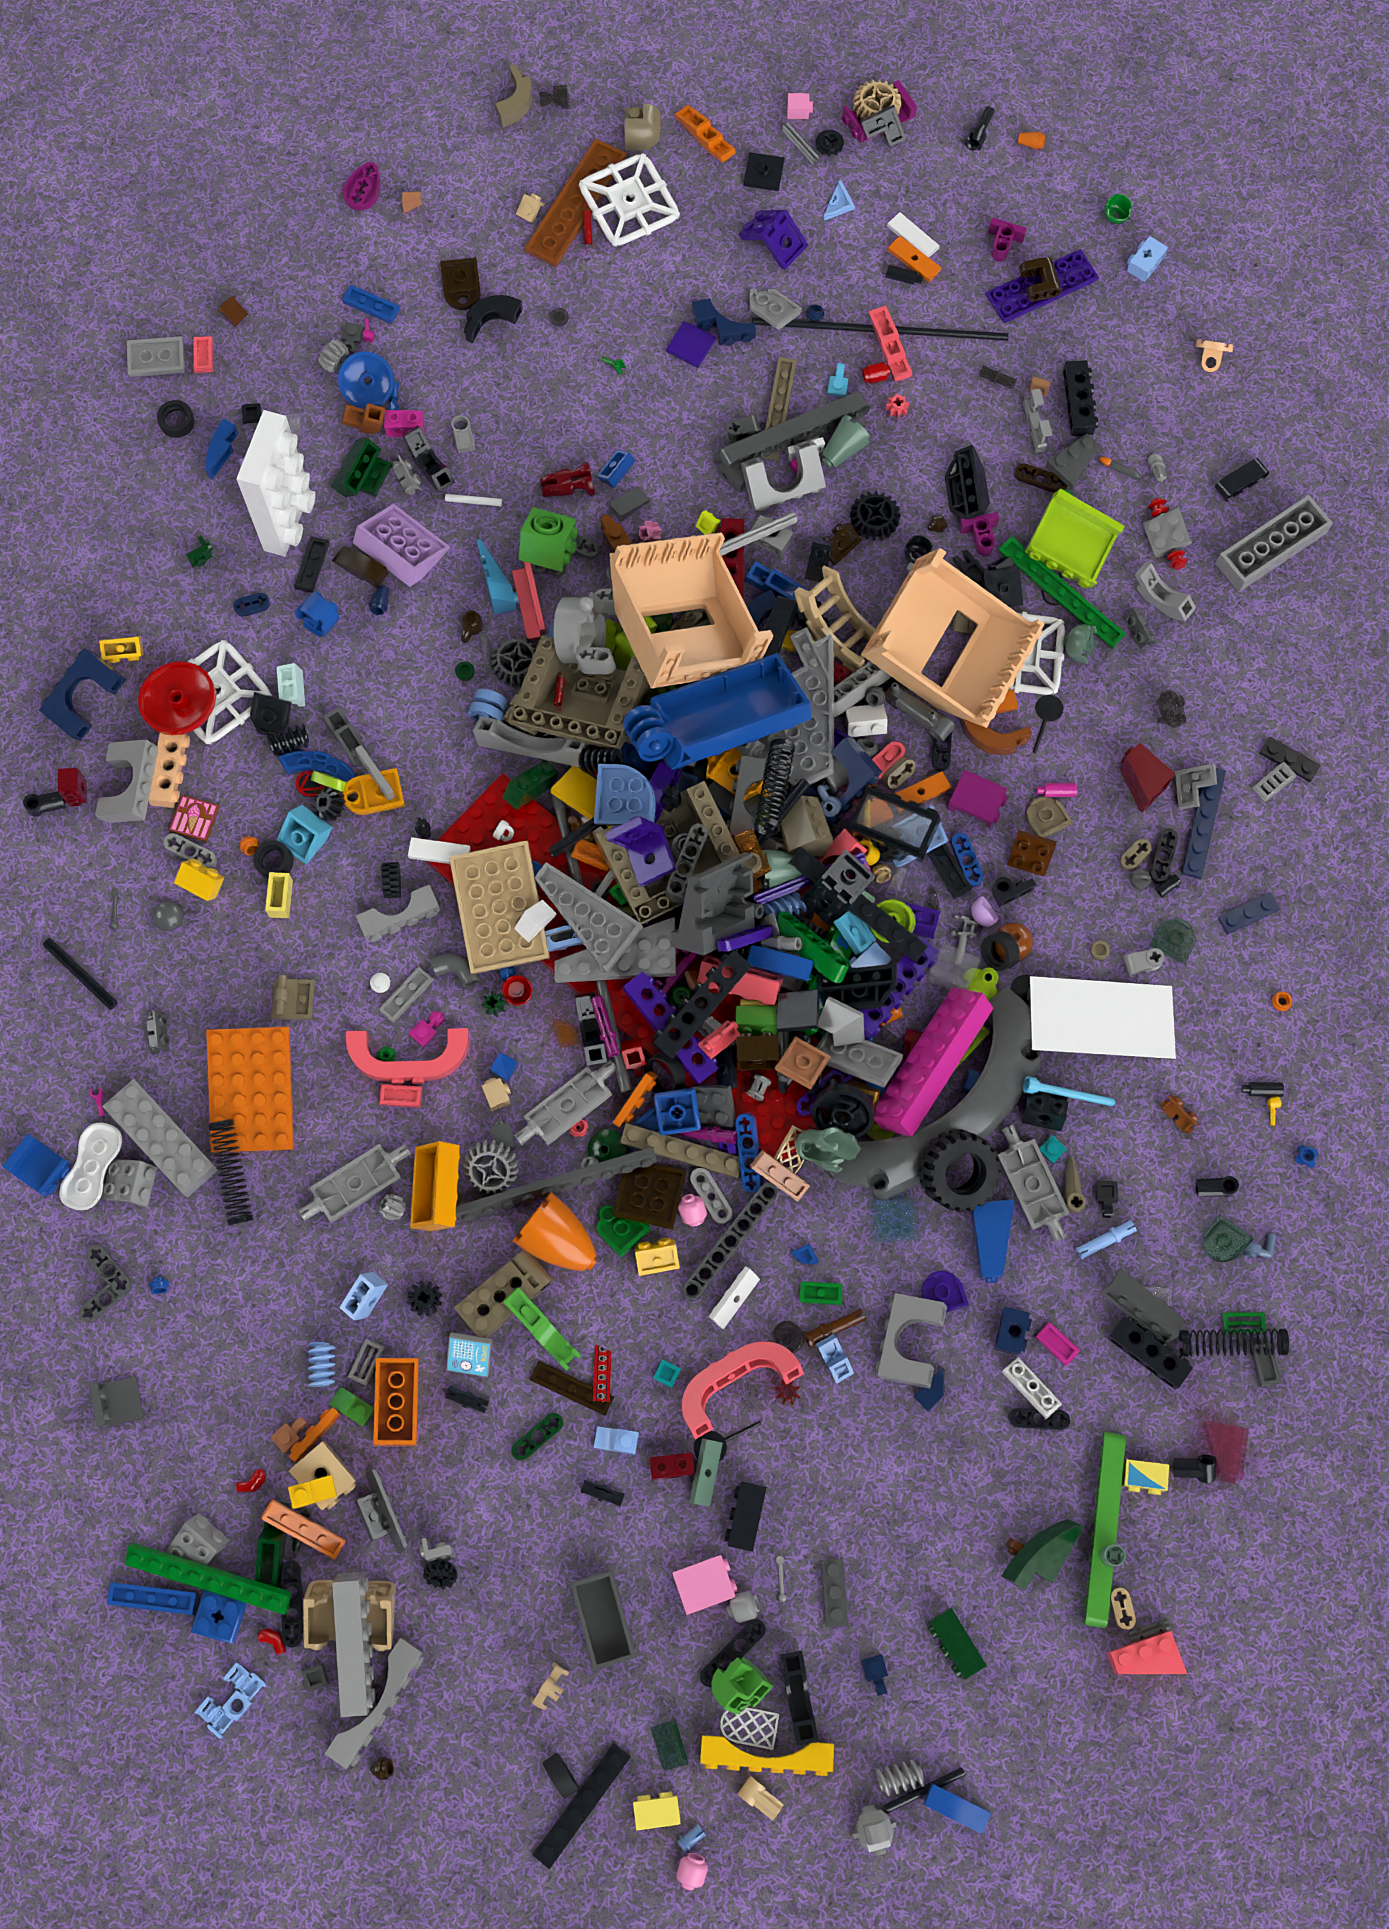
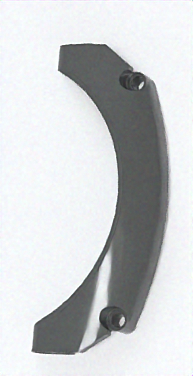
(994, 1095)

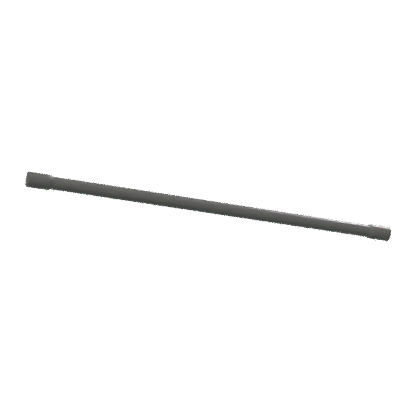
(622, 1074)

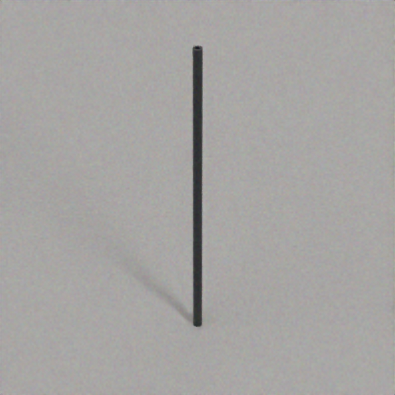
(901, 330)

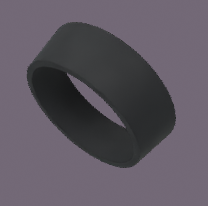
(676, 1069)

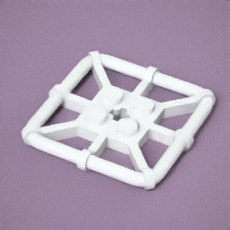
(627, 210)
(1032, 662)
(229, 690)

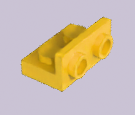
(656, 1256)

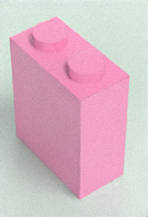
(705, 1584)

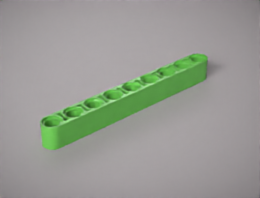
(1105, 1532)

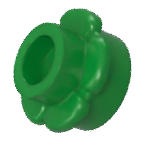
(386, 1050)

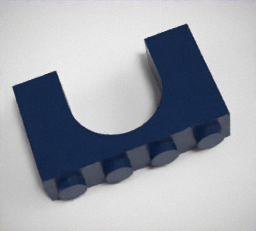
(59, 705)
(861, 773)

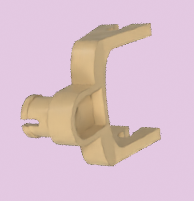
(549, 1687)

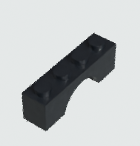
(798, 1698)

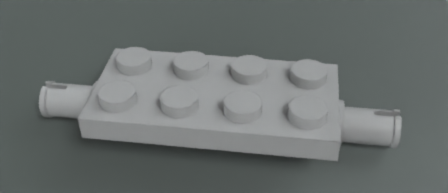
(567, 1105)
(355, 1183)
(1033, 1184)

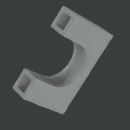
(808, 478)
(134, 801)
(906, 1311)

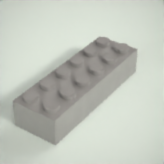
(1273, 543)
(160, 1138)
(352, 1644)

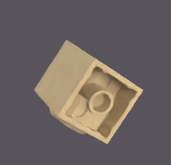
(324, 1457)

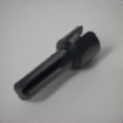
(977, 134)

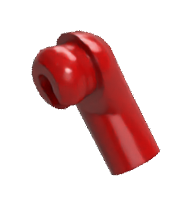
(254, 1482)
(272, 1637)

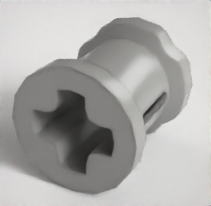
(761, 1083)

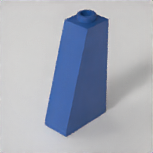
(991, 1237)

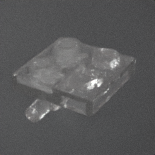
(954, 968)

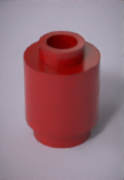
(875, 373)

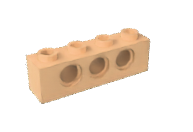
(161, 776)

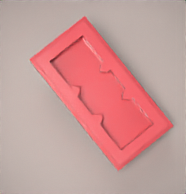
(203, 354)
(400, 1095)

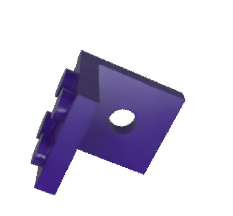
(772, 228)
(642, 840)

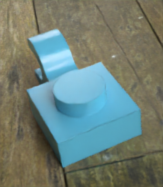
(837, 383)

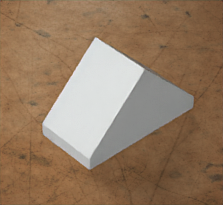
(534, 920)

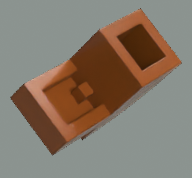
(365, 420)

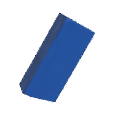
(616, 468)

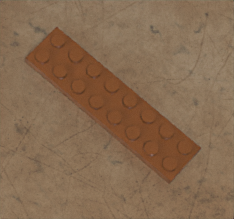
(566, 214)

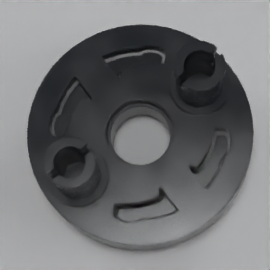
(847, 1099)

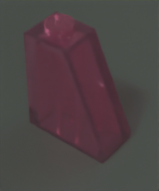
(1229, 1448)

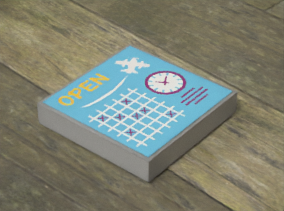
(469, 1354)

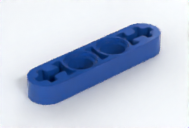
(745, 1152)

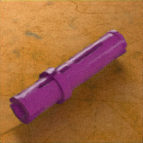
(611, 1048)
(714, 1134)

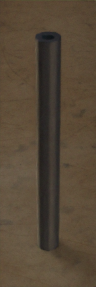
(922, 1791)

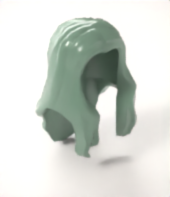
(827, 1147)

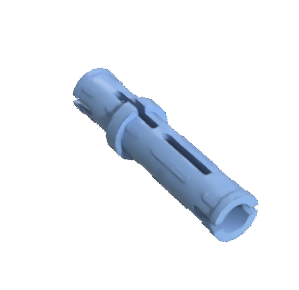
(1106, 1239)

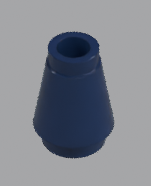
(379, 601)

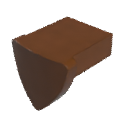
(232, 310)

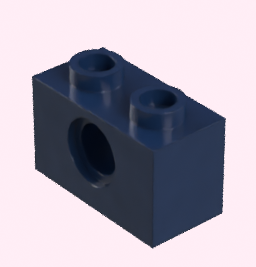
(1012, 1318)

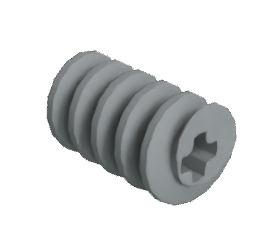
(900, 1777)

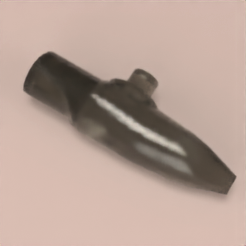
(933, 899)

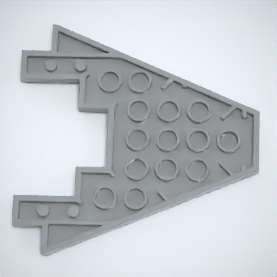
(814, 737)

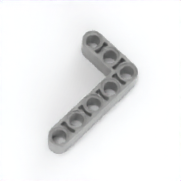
(856, 686)

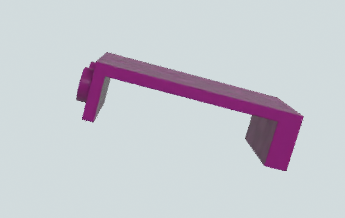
(907, 112)

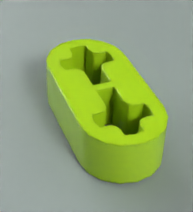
(328, 780)

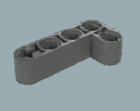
(686, 862)

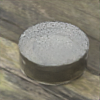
(559, 317)

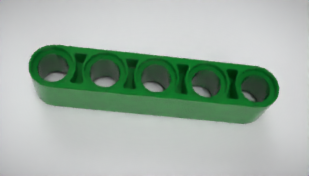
(813, 948)

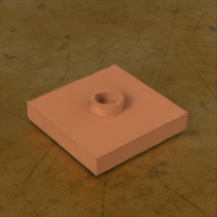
(802, 1062)

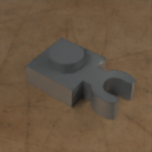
(352, 334)

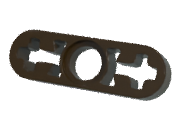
(1038, 472)

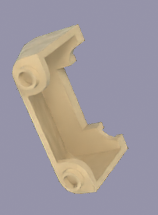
(320, 1620)

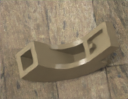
(518, 104)

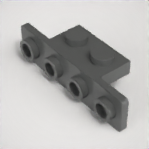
(378, 1514)

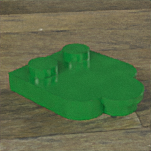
(618, 1232)

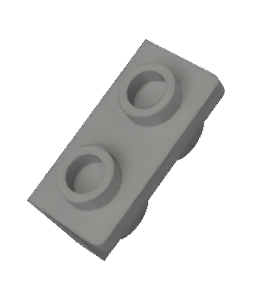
(440, 1551)

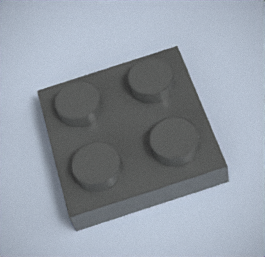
(715, 1105)

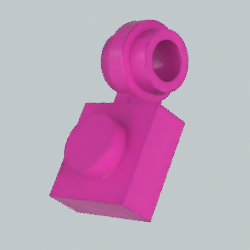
(424, 1032)

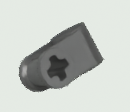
(742, 428)

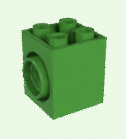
(548, 539)

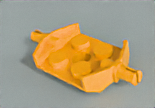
(719, 771)

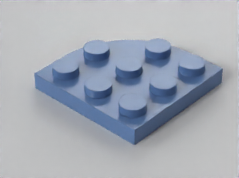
(622, 795)

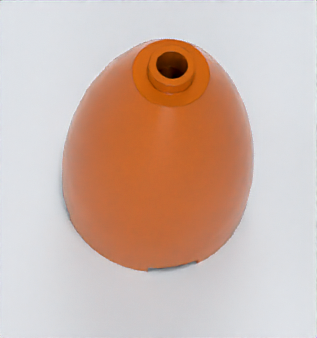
(557, 1236)

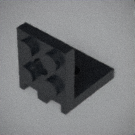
(837, 888)

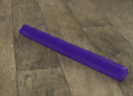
(791, 885)

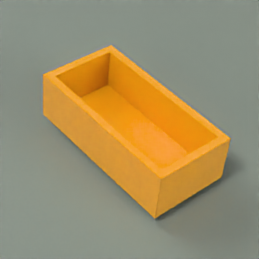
(435, 1186)

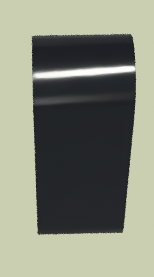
(1241, 478)

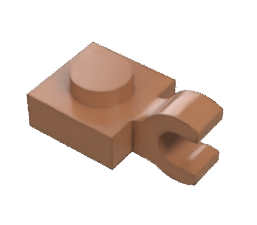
(287, 1434)

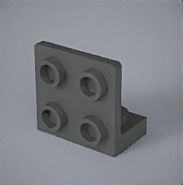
(116, 1402)

